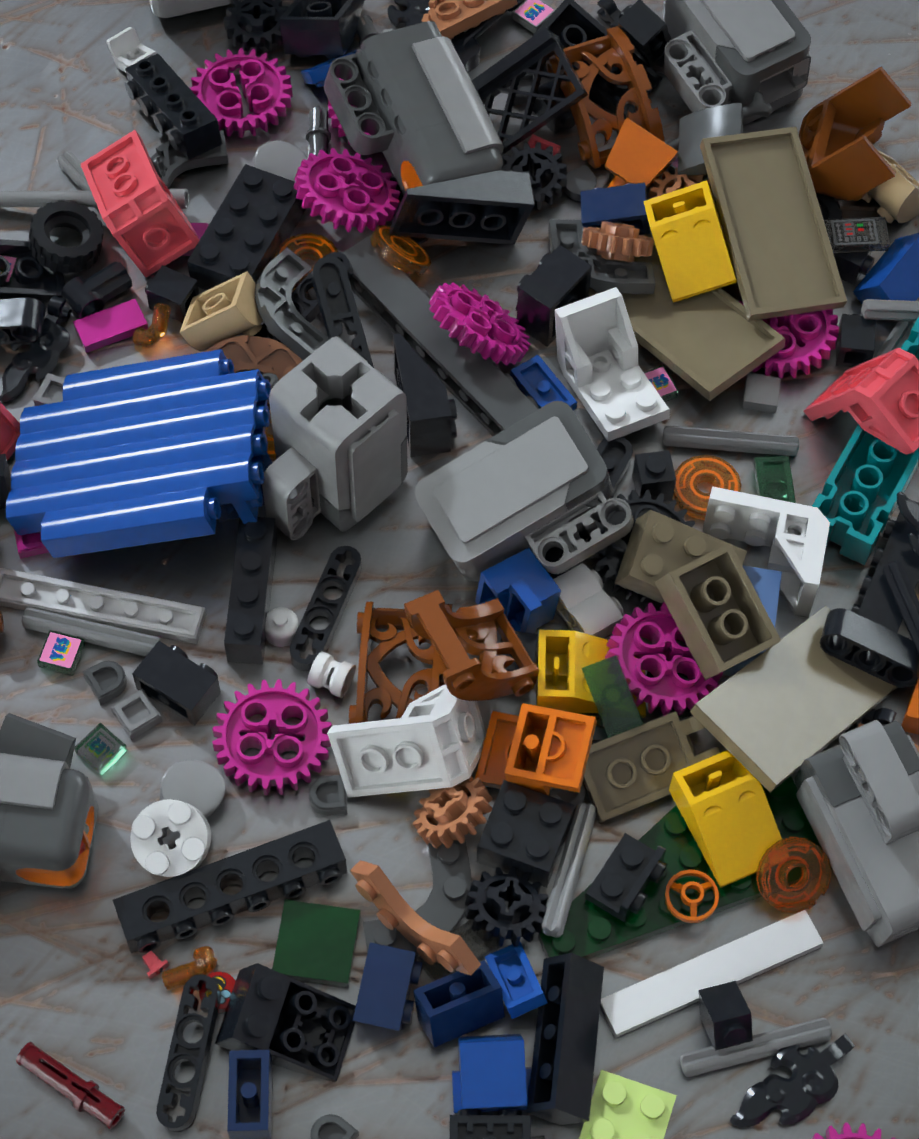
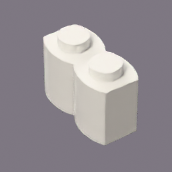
(585, 604)

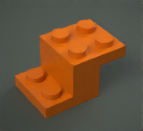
(536, 749)

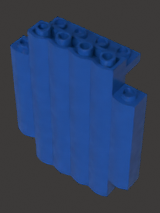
(141, 455)

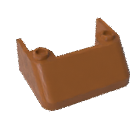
(841, 137)

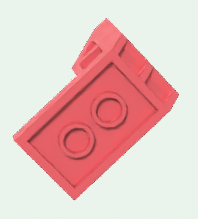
(138, 205)
(879, 397)

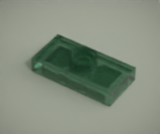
(774, 478)
(612, 695)

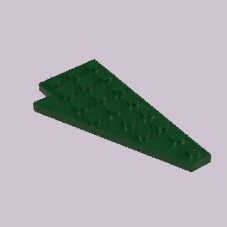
(595, 932)

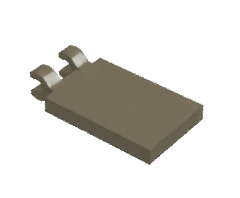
(640, 764)

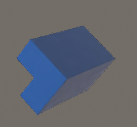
(894, 274)

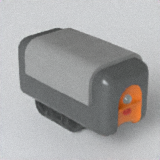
(414, 106)
(44, 822)

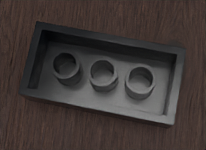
(246, 228)

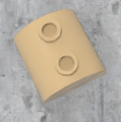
(896, 196)
(222, 313)

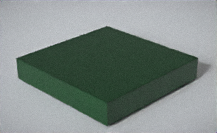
(317, 943)

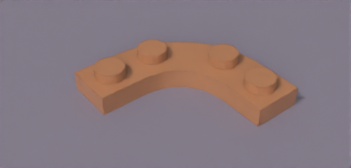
(258, 353)
(394, 912)

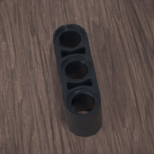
(21, 320)
(870, 648)

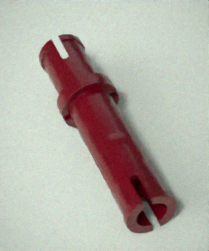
(82, 1093)

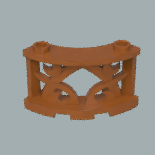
(612, 51)
(450, 636)
(386, 692)

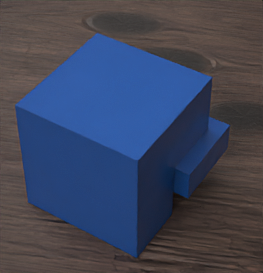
(523, 590)
(491, 1073)

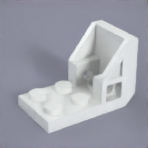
(602, 365)
(784, 527)
(425, 749)

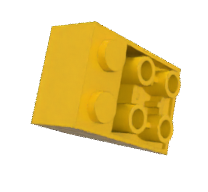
(690, 241)
(560, 674)
(725, 815)

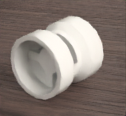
(331, 674)

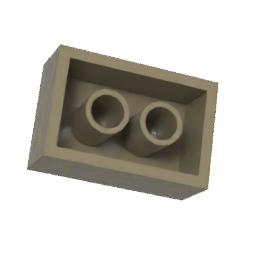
(660, 547)
(717, 611)

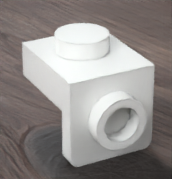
(127, 49)

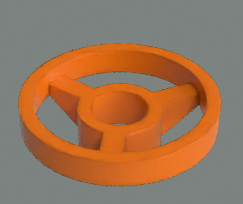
(700, 888)

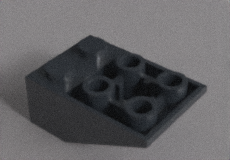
(291, 1019)

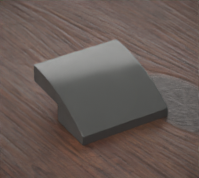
(705, 123)
(31, 739)

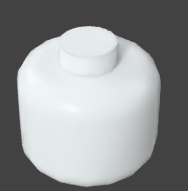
(281, 626)

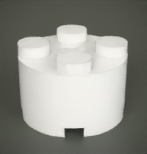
(151, 827)

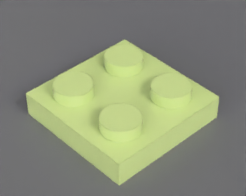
(627, 1110)

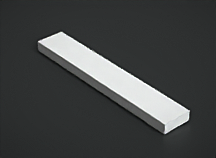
(102, 605)
(731, 962)

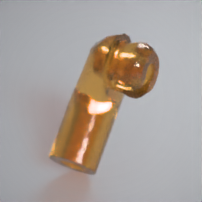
(157, 329)
(203, 964)

